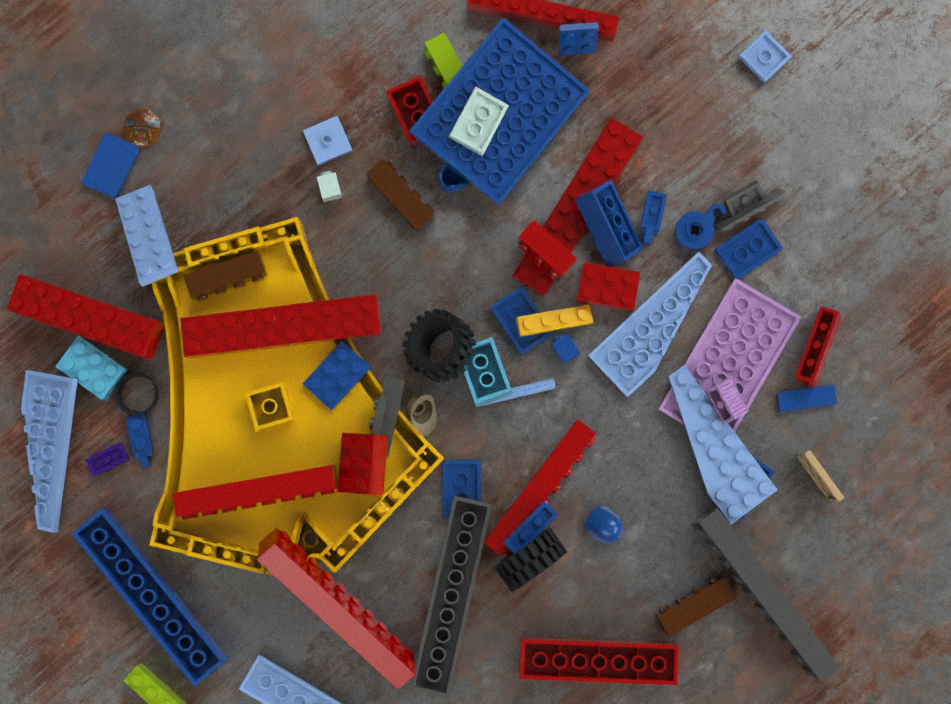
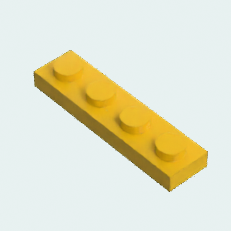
(554, 320)

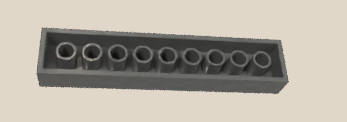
(766, 594)
(451, 596)

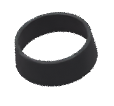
(118, 392)

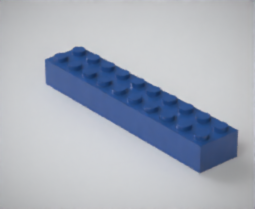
(150, 596)

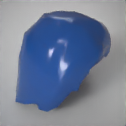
(450, 179)
(604, 525)

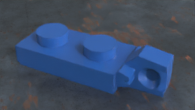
(652, 215)
(140, 438)

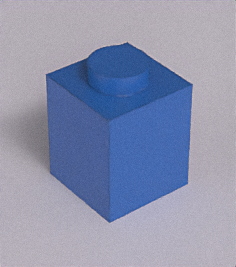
(564, 348)

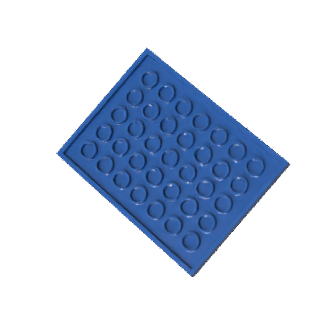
(539, 102)

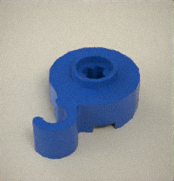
(704, 225)

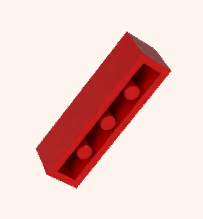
(818, 347)

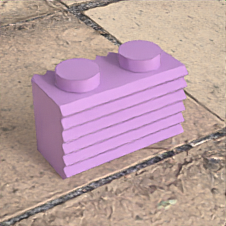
(727, 401)

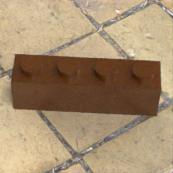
(400, 196)
(225, 275)
(696, 605)

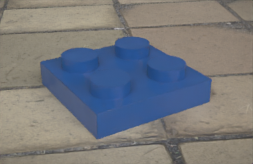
(578, 38)

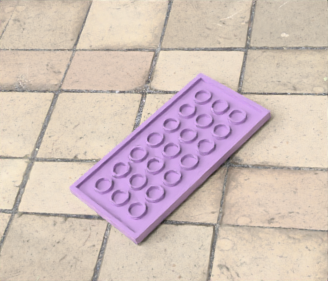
(738, 344)

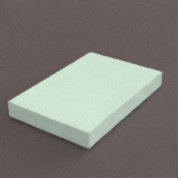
(478, 121)

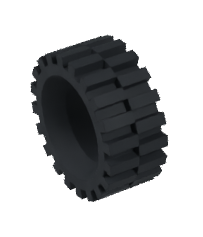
(425, 332)
(531, 560)

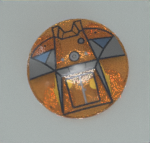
(142, 127)

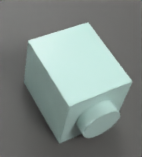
(329, 186)

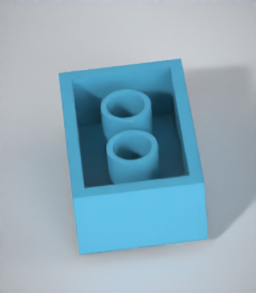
(92, 368)
(486, 374)

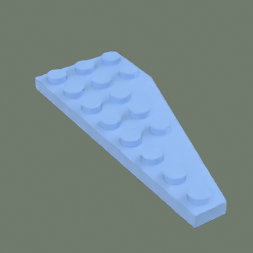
(643, 338)
(48, 414)
(726, 465)

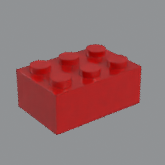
(409, 103)
(546, 251)
(608, 287)
(362, 463)

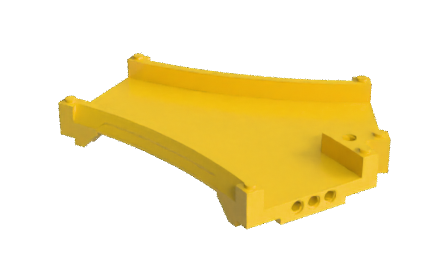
(256, 419)

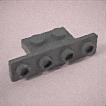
(746, 203)
(387, 409)

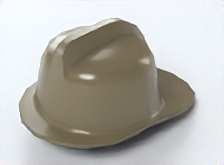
(422, 413)

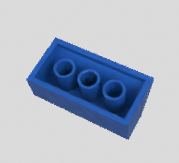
(609, 223)

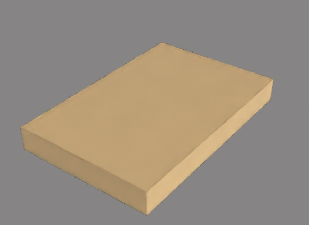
(819, 476)

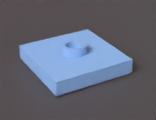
(764, 56)
(327, 140)

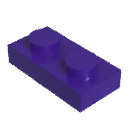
(107, 459)

